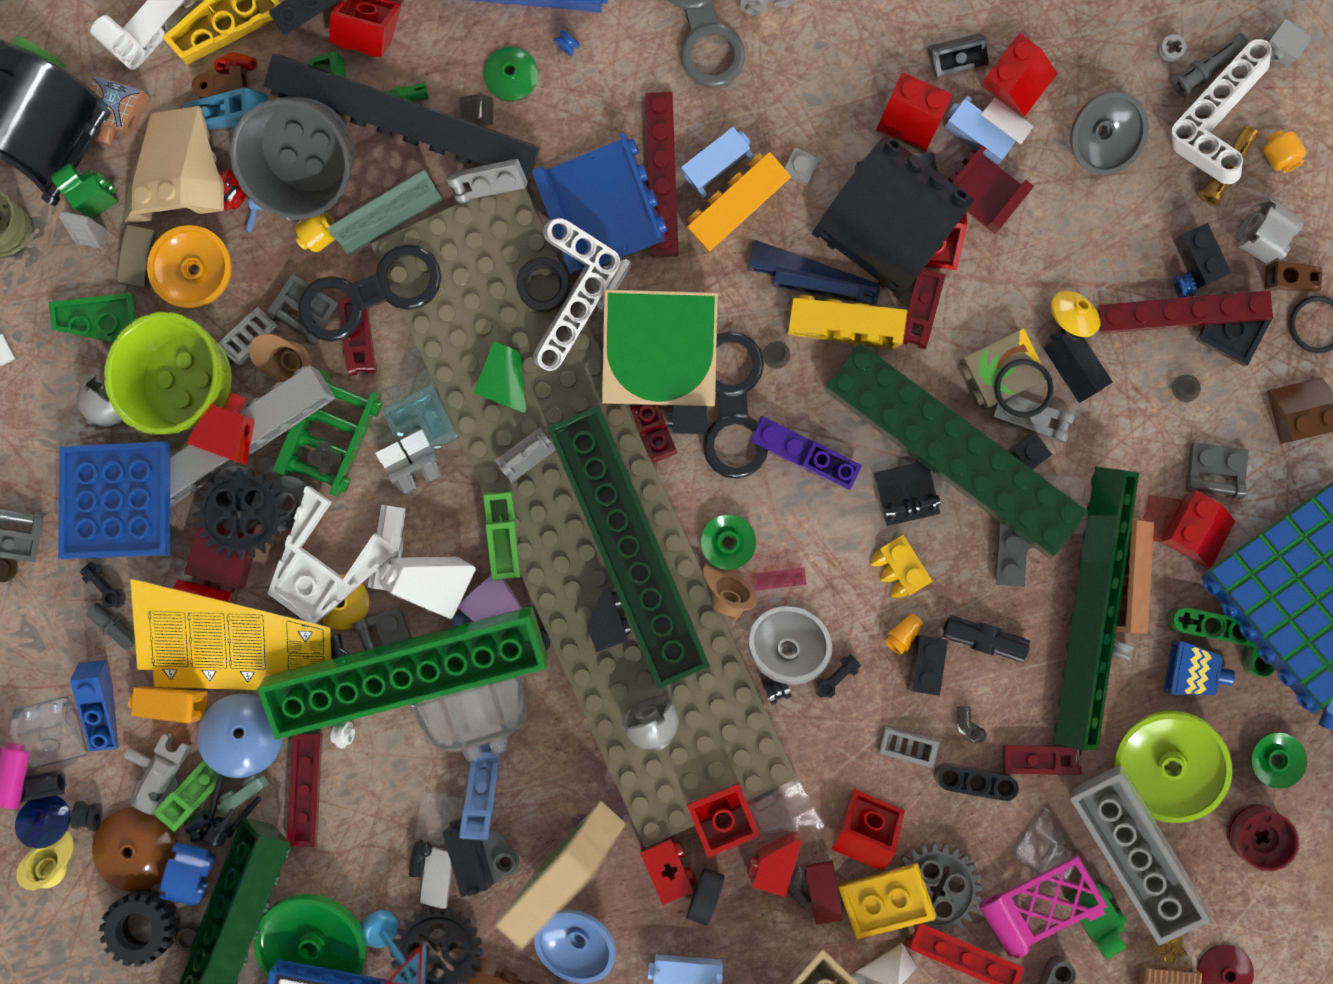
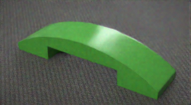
(189, 795)

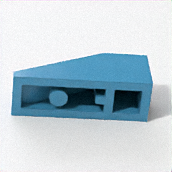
(227, 108)

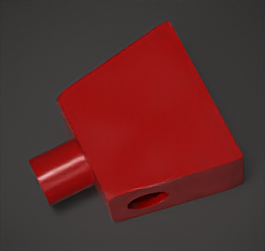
(224, 430)

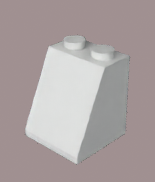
(428, 581)

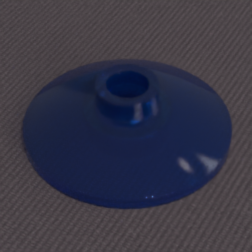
(49, 828)

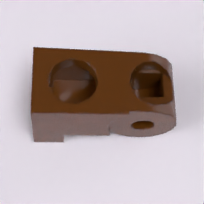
(206, 85)
(1293, 277)

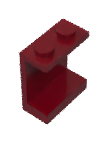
(993, 190)

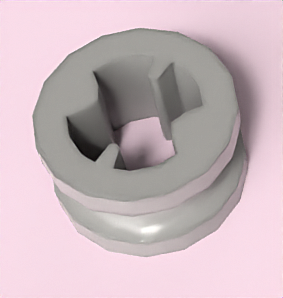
(1169, 40)
(1122, 650)

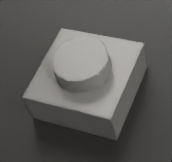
(801, 166)

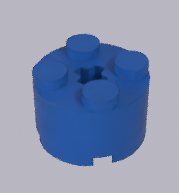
(185, 874)

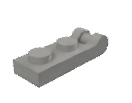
(487, 180)
(1037, 423)

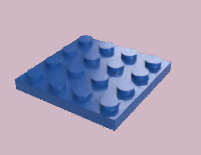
(114, 500)

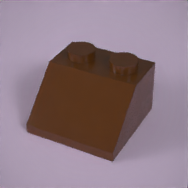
(1302, 410)

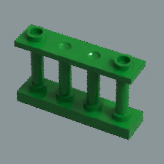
(300, 436)

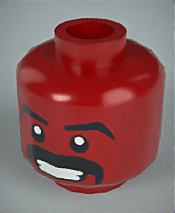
(233, 193)

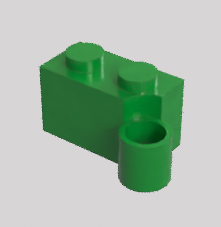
(87, 192)
(1105, 929)

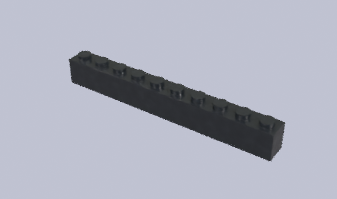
(398, 115)

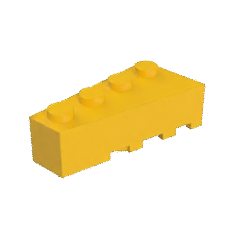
(847, 322)

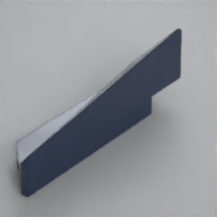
(810, 276)

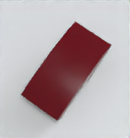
(653, 431)
(824, 892)

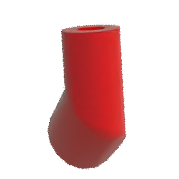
(234, 59)

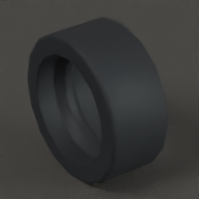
(543, 263)
(705, 896)

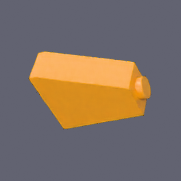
(168, 703)

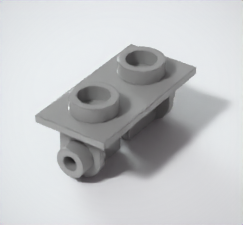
(525, 455)

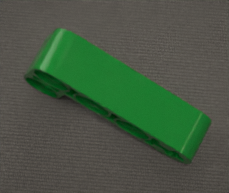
(1222, 631)

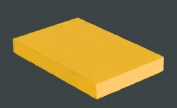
(887, 901)

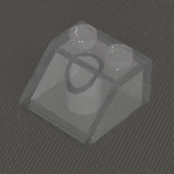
(49, 731)

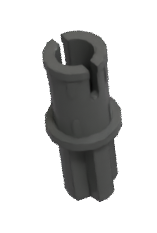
(111, 626)

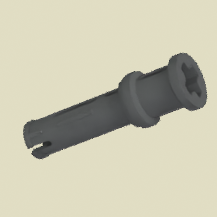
(1200, 71)

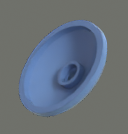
(231, 755)
(576, 947)

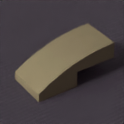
(134, 255)

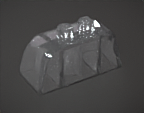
(474, 717)

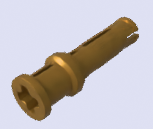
(1214, 189)

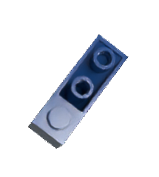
(95, 704)

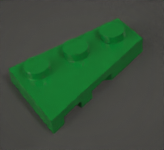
(94, 317)

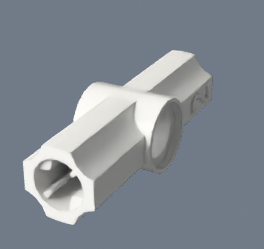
(389, 528)

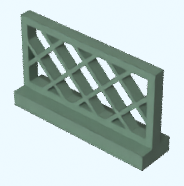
(385, 213)

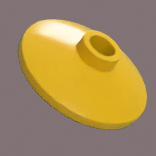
(1075, 313)
(354, 610)

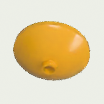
(172, 261)

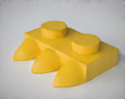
(902, 566)

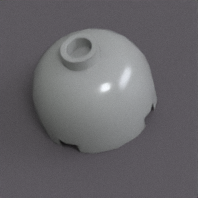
(95, 404)
(652, 724)

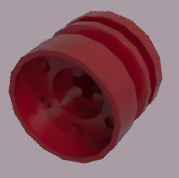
(1277, 845)

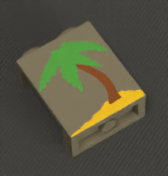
(985, 364)

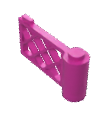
(12, 774)
(1014, 930)

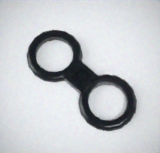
(369, 292)
(734, 409)

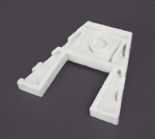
(308, 584)

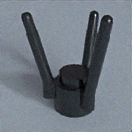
(220, 828)

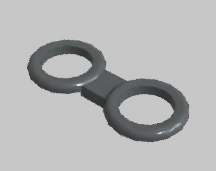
(702, 24)

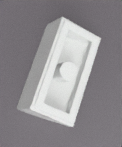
(436, 879)

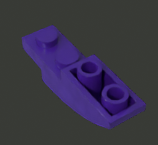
(805, 453)

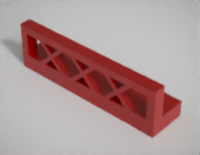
(963, 956)

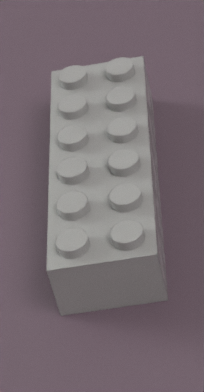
(1140, 855)

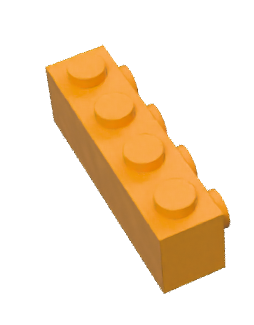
(737, 202)

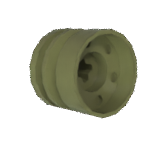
(15, 226)

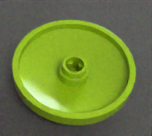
(1176, 765)

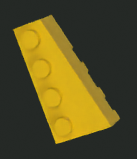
(217, 25)

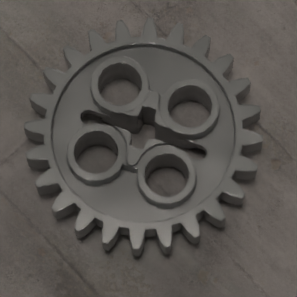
(960, 898)

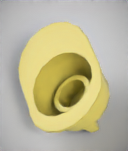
(45, 866)

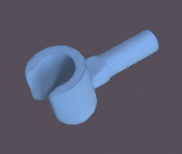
(253, 213)

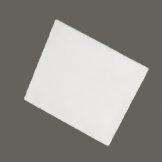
(1007, 120)

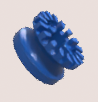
(566, 43)
(1184, 285)

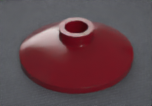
(1225, 958)

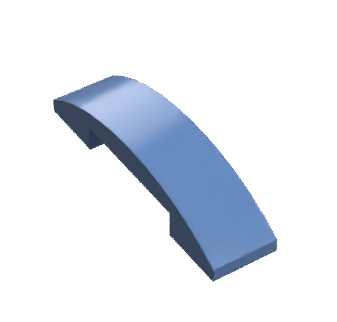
(480, 795)

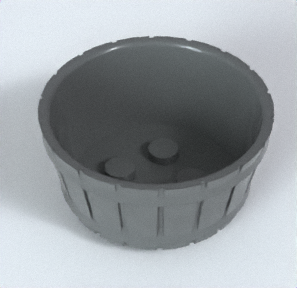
(292, 157)

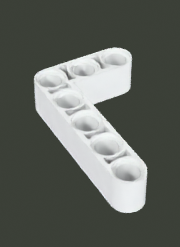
(142, 32)
(1216, 110)
(578, 291)

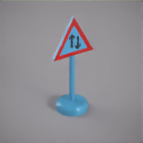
(379, 931)

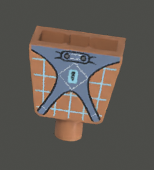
(125, 104)

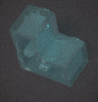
(422, 410)

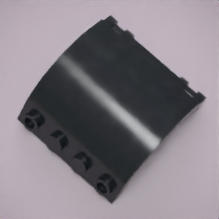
(44, 117)
(893, 215)

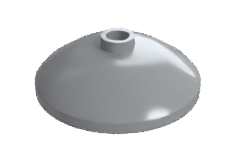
(791, 631)

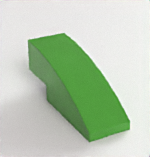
(502, 534)

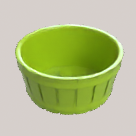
(165, 373)

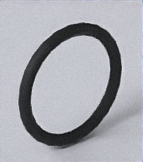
(1292, 324)
(1043, 406)

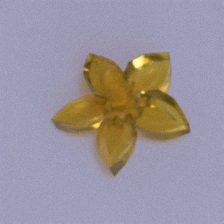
(1171, 950)

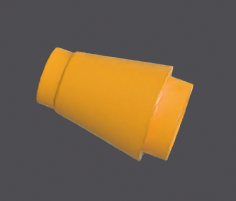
(903, 634)

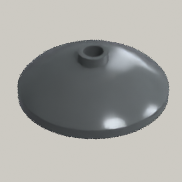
(1121, 136)

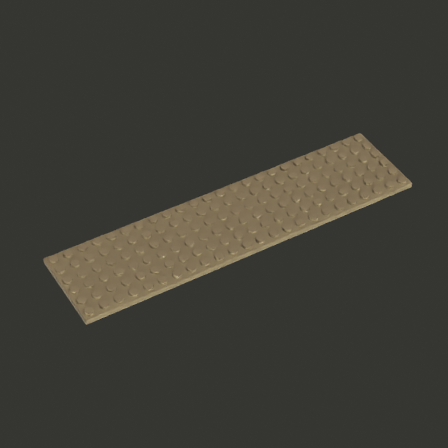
(722, 721)

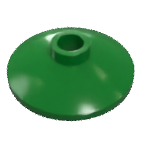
(513, 86)
(743, 542)
(1291, 762)

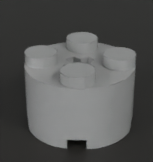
(1269, 231)

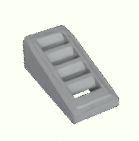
(83, 229)
(233, 335)
(912, 737)

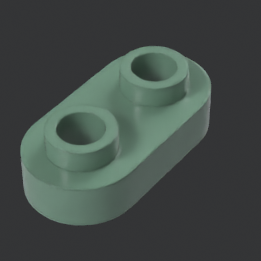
(251, 787)

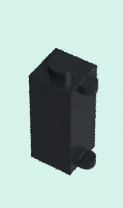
(1077, 364)
(467, 861)

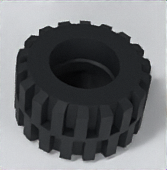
(120, 940)

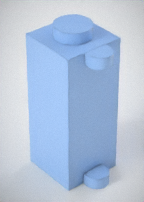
(975, 130)
(716, 160)
(685, 970)

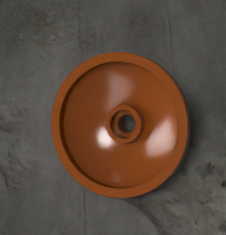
(145, 836)

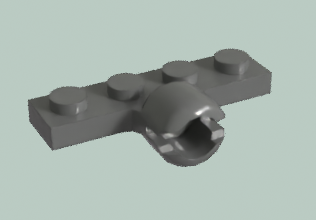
(1011, 558)

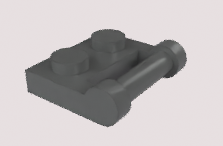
(321, 308)
(1219, 461)
(20, 544)
(390, 626)

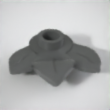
(495, 849)

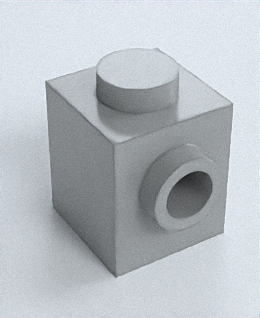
(1286, 42)

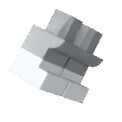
(400, 467)

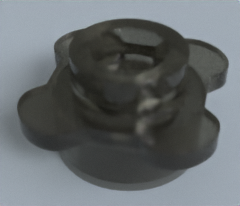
(316, 457)

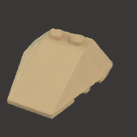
(174, 167)

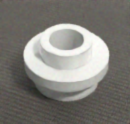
(343, 734)

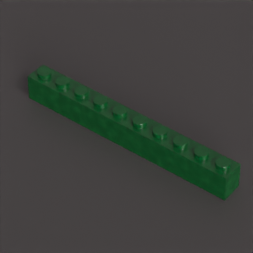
(1096, 608)

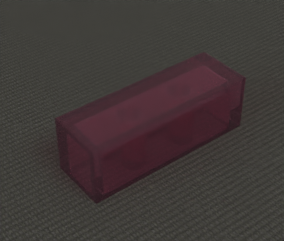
(779, 579)

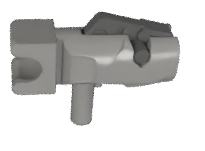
(159, 773)

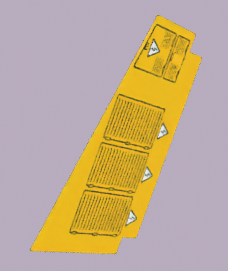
(217, 643)

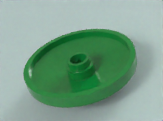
(311, 932)

